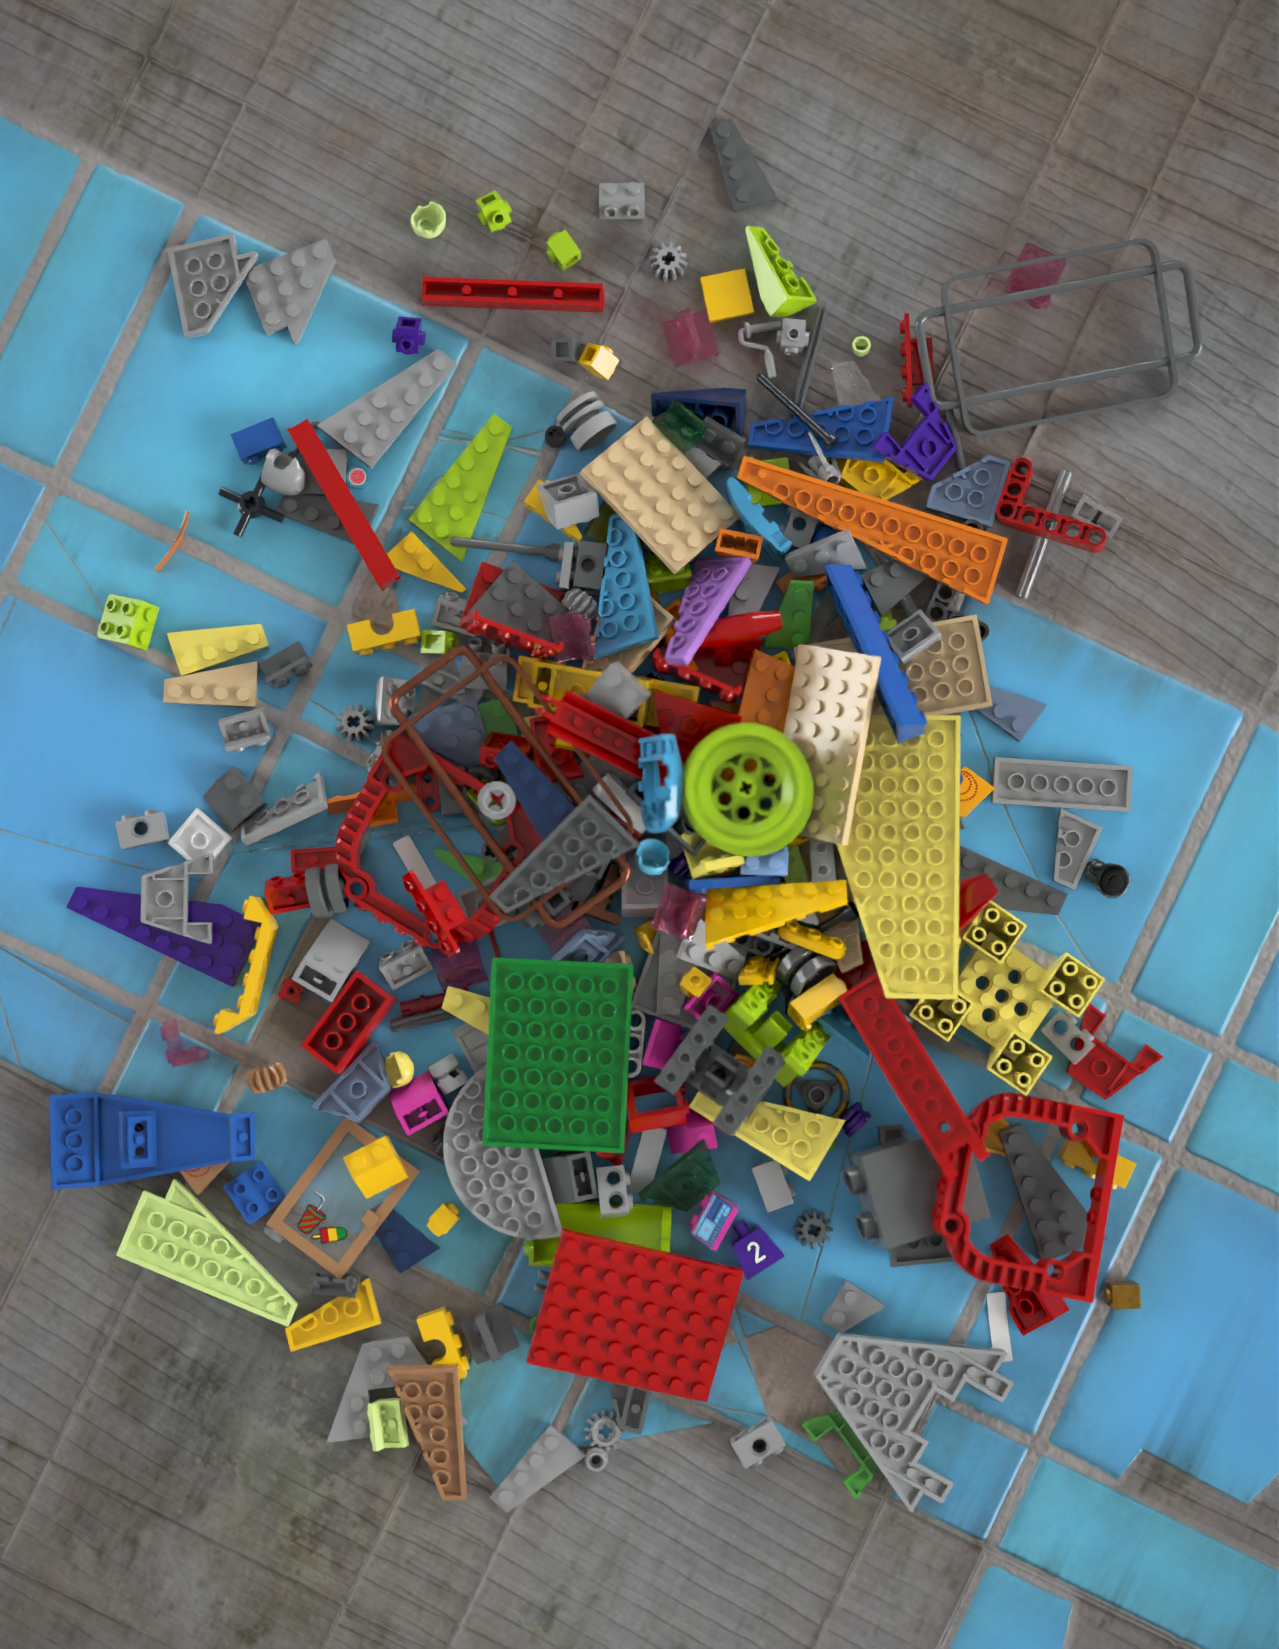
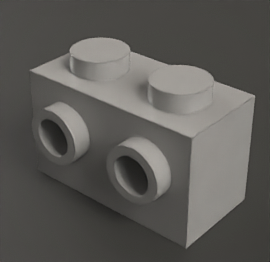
(772, 1184)

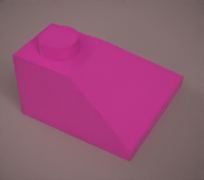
(687, 1135)

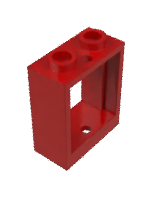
(656, 1118)

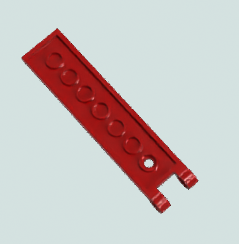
(911, 1072)

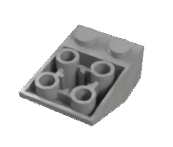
(331, 960)

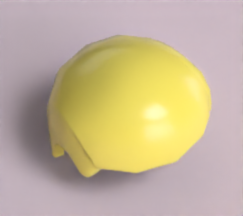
(399, 1069)

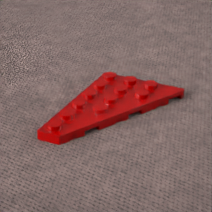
(689, 719)

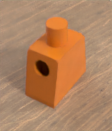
(738, 544)

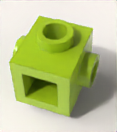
(493, 211)

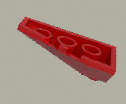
(1027, 1307)

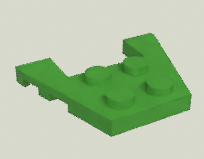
(821, 1424)

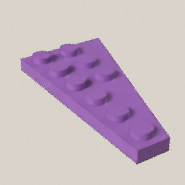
(703, 600)

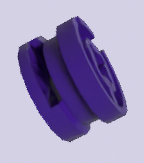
(855, 1119)

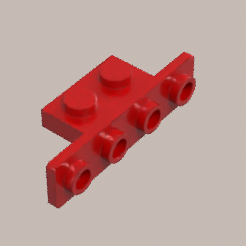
(912, 369)
(438, 908)

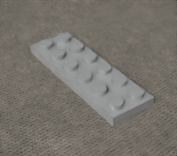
(1061, 784)

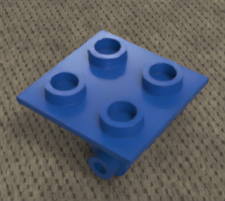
(254, 1192)

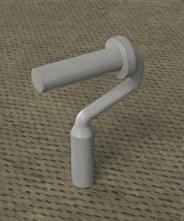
(758, 328)

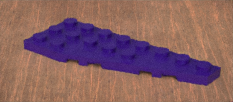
(220, 960)

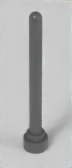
(550, 551)

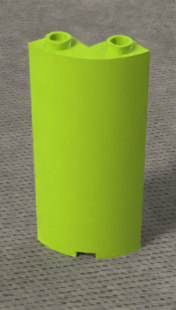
(644, 1226)

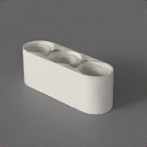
(619, 790)
(638, 1032)

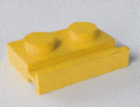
(758, 970)

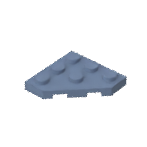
(971, 491)
(454, 731)

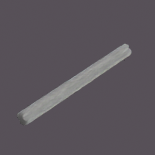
(1040, 543)

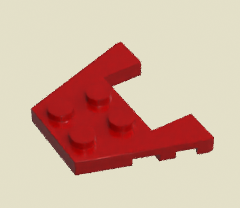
(1103, 1068)

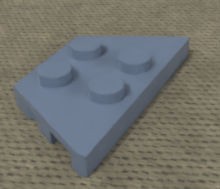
(590, 945)
(357, 1088)

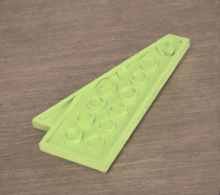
(191, 1246)

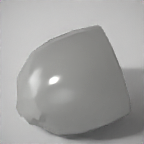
(287, 476)

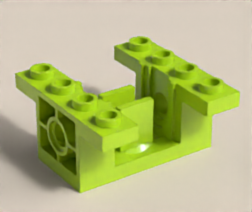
(756, 1035)

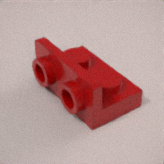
(286, 893)

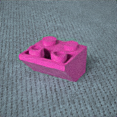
(418, 1103)

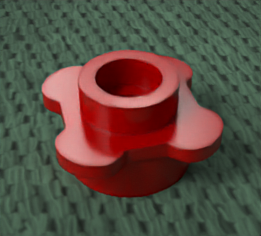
(285, 992)

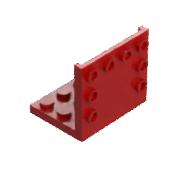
(481, 626)
(719, 680)

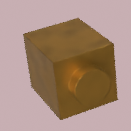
(1123, 1295)

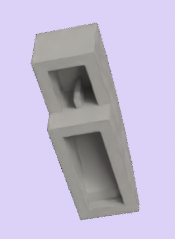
(646, 1158)

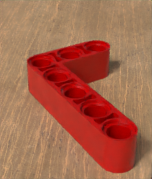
(1042, 517)

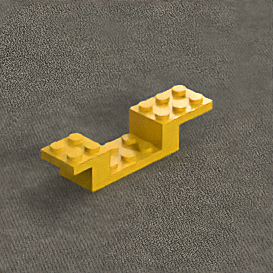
(557, 678)

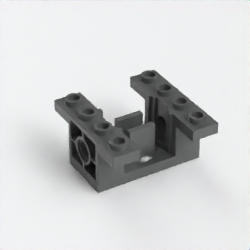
(700, 1058)

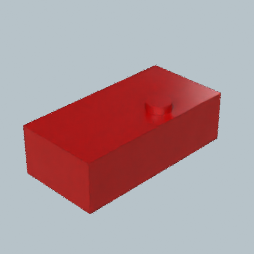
(349, 1022)

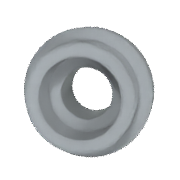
(596, 1466)

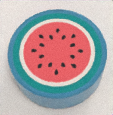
(358, 477)

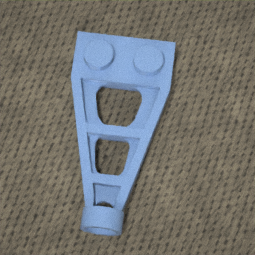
(771, 864)

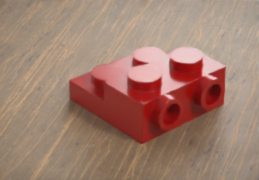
(496, 742)

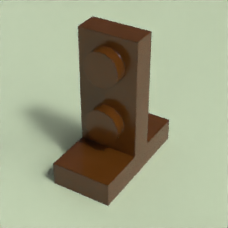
(598, 912)

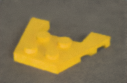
(877, 478)

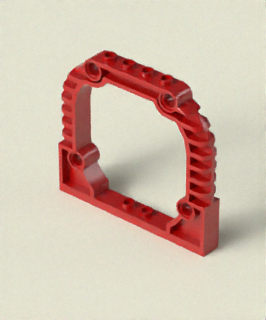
(362, 813)
(1078, 1272)

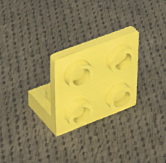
(709, 859)

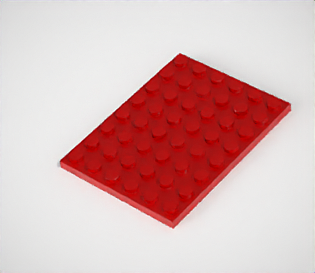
(634, 1315)

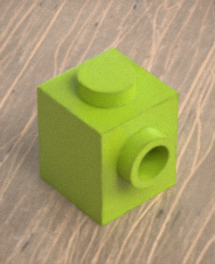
(562, 250)

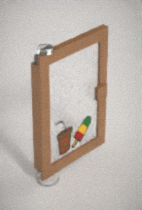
(326, 1208)

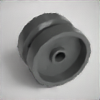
(326, 890)
(804, 969)

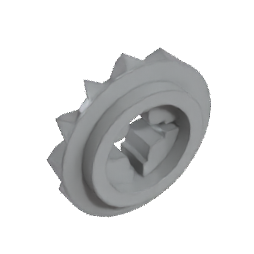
(485, 799)

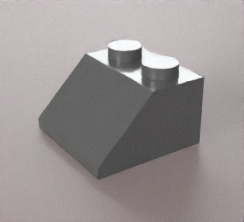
(234, 798)

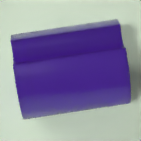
(679, 866)

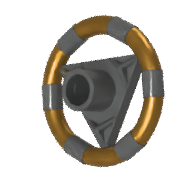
(818, 1092)

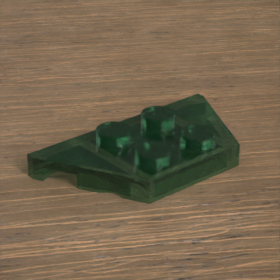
(685, 1180)

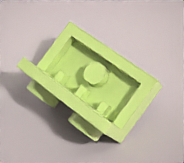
(387, 1424)

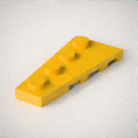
(336, 1319)

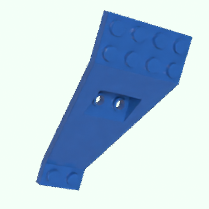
(97, 1140)

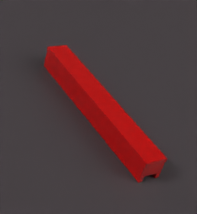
(513, 294)
(344, 504)

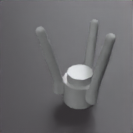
(826, 472)

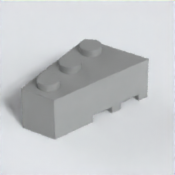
(753, 589)

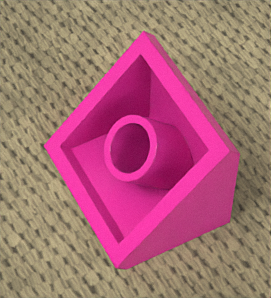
(718, 995)

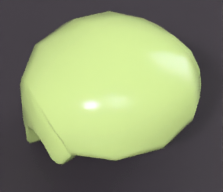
(428, 220)

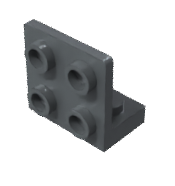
(286, 665)

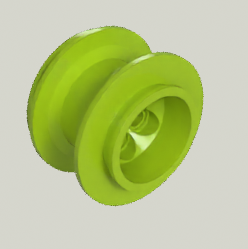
(763, 830)

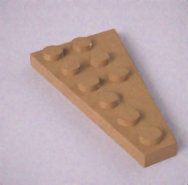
(435, 1415)

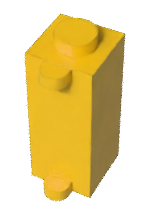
(816, 1001)

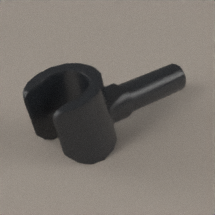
(788, 995)

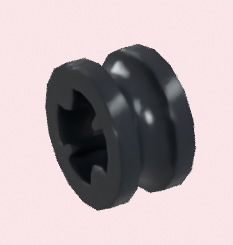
(549, 441)

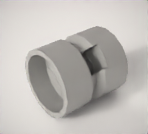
(448, 1074)

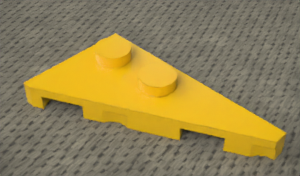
(416, 559)

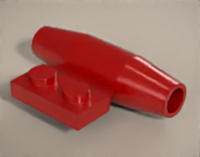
(739, 634)

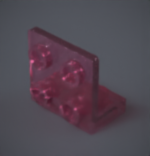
(462, 968)
(176, 1054)

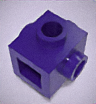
(408, 335)

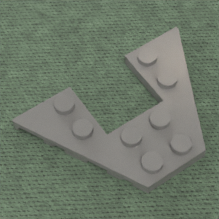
(368, 1374)

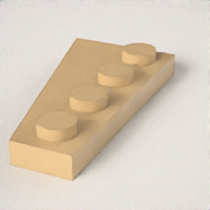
(218, 687)

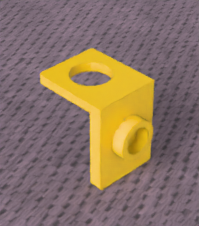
(645, 936)

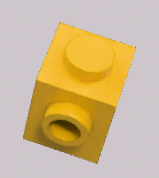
(598, 361)

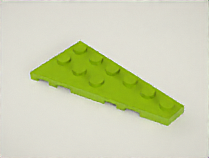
(461, 493)

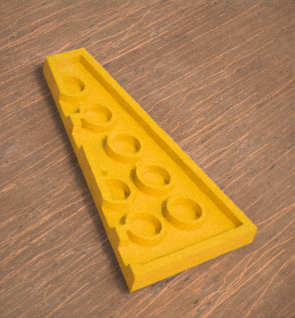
(760, 908)

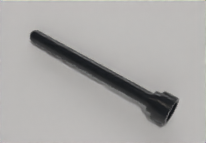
(847, 913)

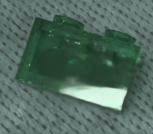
(681, 426)

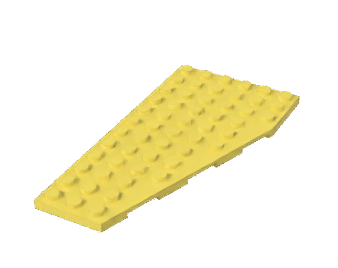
(907, 856)

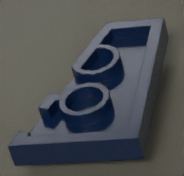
(404, 1242)

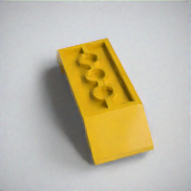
(255, 910)

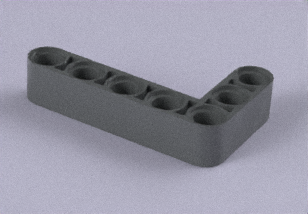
(943, 605)

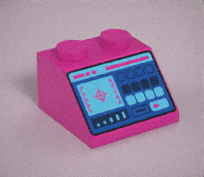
(713, 1219)

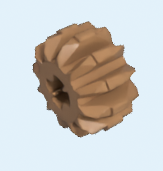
(266, 1078)

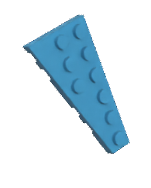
(625, 595)

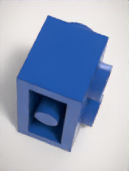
(257, 440)

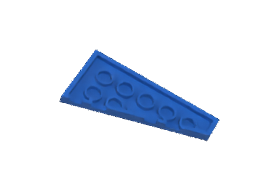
(853, 425)

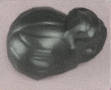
(1108, 878)

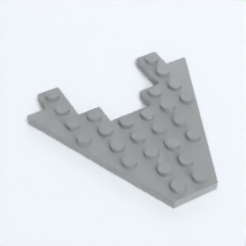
(886, 1386)

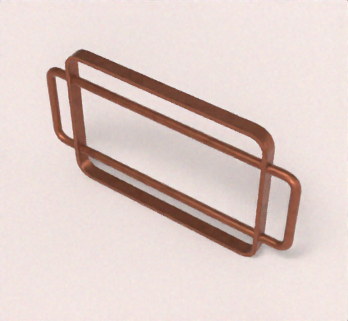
(406, 725)

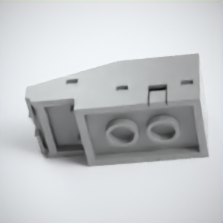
(642, 891)

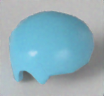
(652, 857)

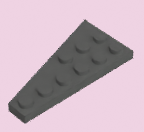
(520, 604)
(574, 847)
(1015, 889)
(1049, 1205)

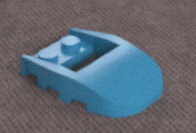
(754, 522)
(662, 803)

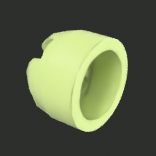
(861, 343)

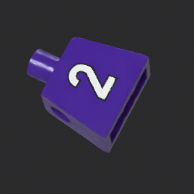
(754, 1249)

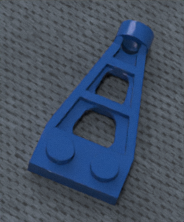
(702, 884)

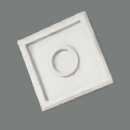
(199, 837)

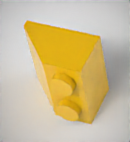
(375, 1167)

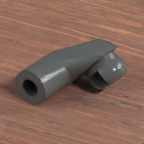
(482, 771)

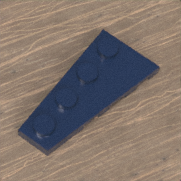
(536, 793)

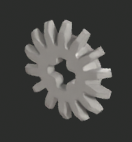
(598, 1438)

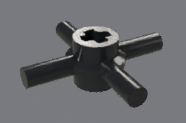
(252, 512)

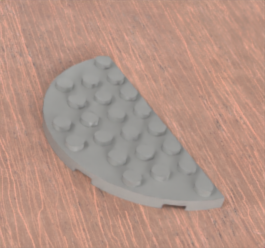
(496, 1184)

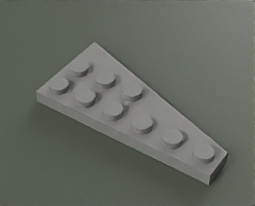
(380, 416)

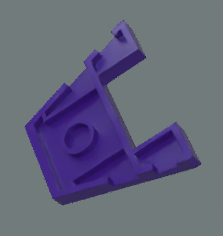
(927, 445)

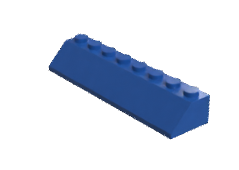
(868, 639)

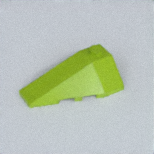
(777, 284)

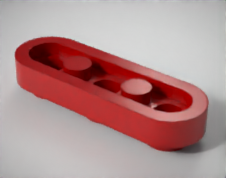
(428, 790)

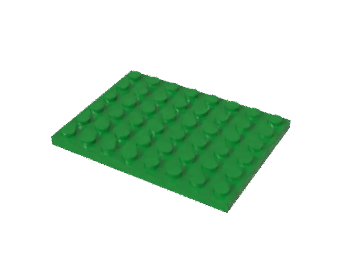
(558, 1054)

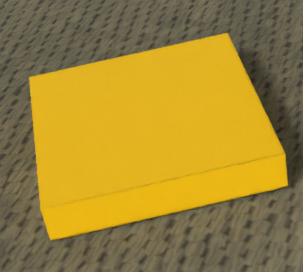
(727, 295)

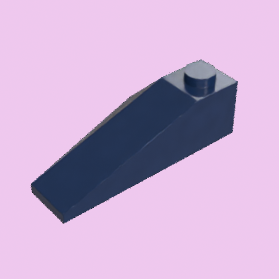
(720, 404)

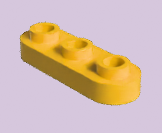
(812, 940)

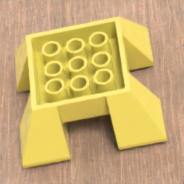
(1062, 983)

